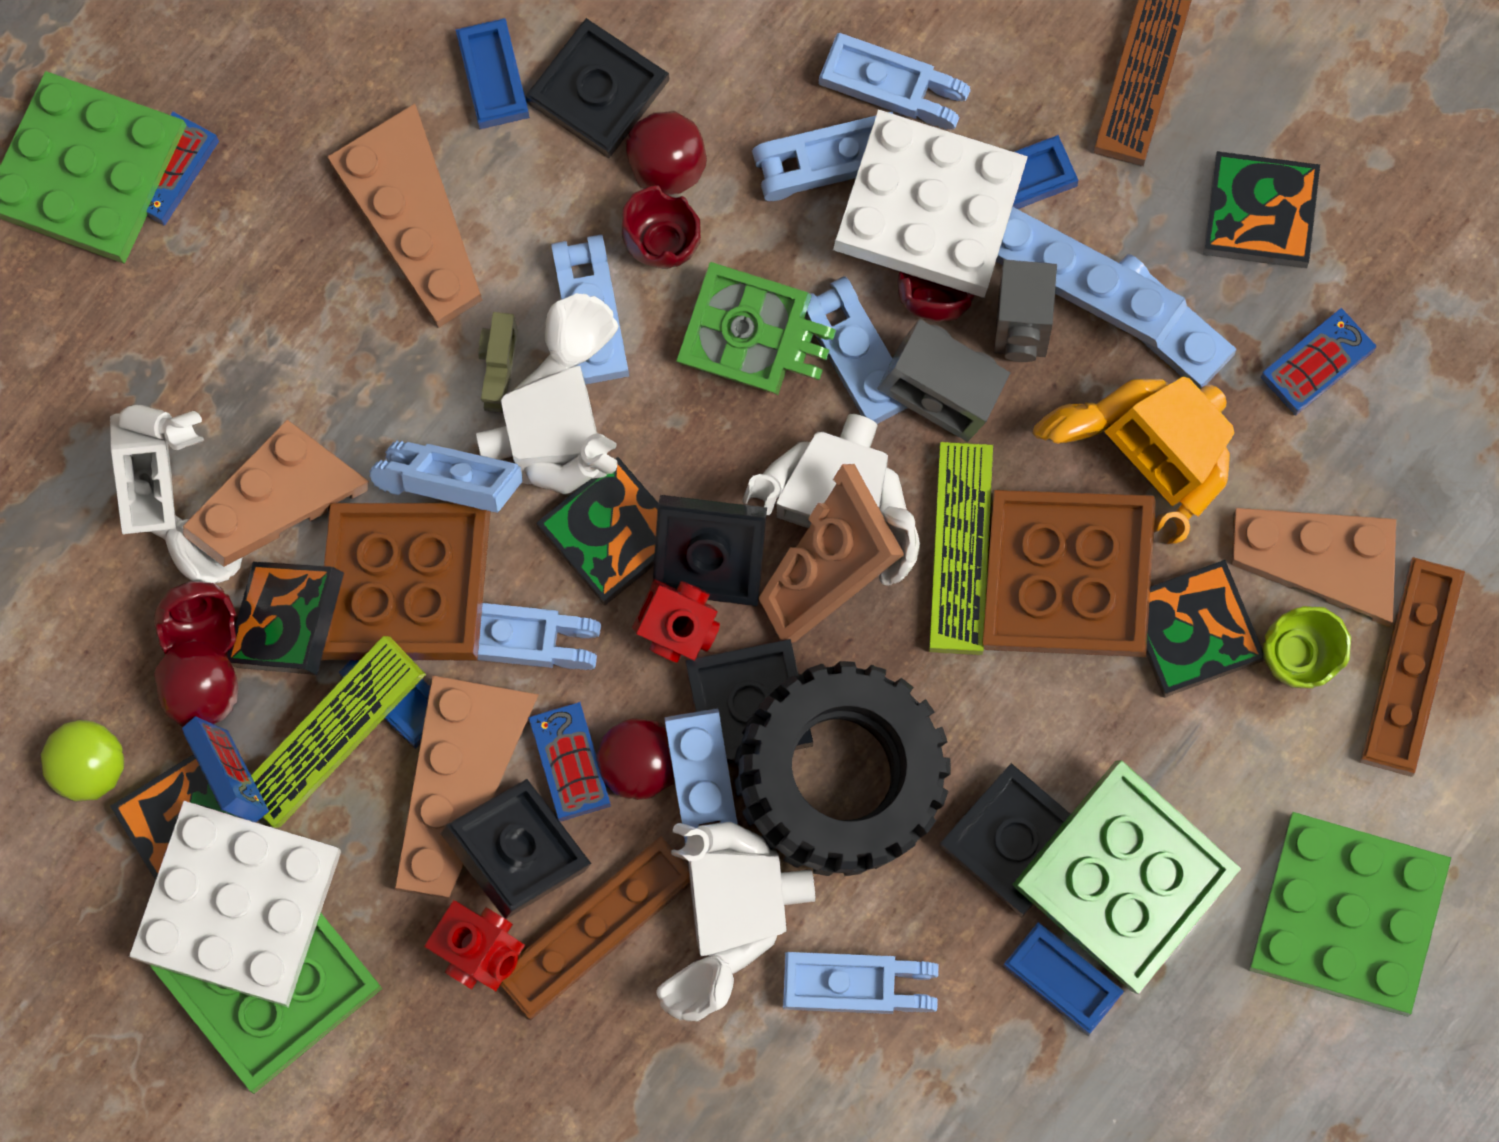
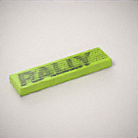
(961, 548)
(335, 729)

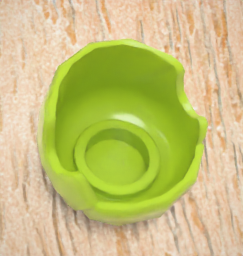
(1307, 647)
(82, 760)

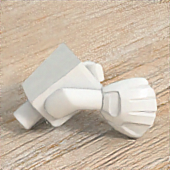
(550, 412)
(806, 475)
(146, 489)
(735, 910)

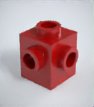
(660, 610)
(475, 946)

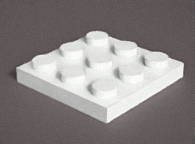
(930, 203)
(235, 904)

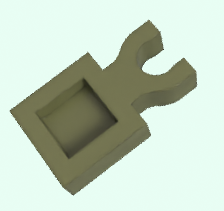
(498, 349)

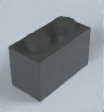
(1025, 310)
(944, 380)

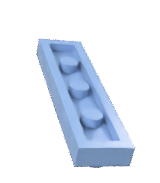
(1094, 280)

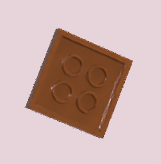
(1069, 573)
(407, 577)

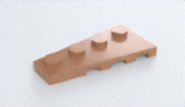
(405, 202)
(458, 767)

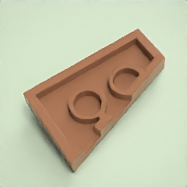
(271, 492)
(1324, 554)
(833, 560)

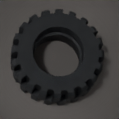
(892, 718)

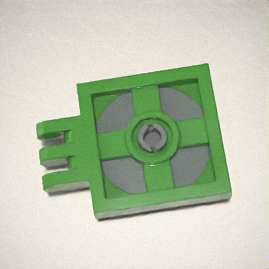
(751, 330)

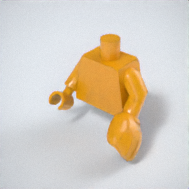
(1166, 432)

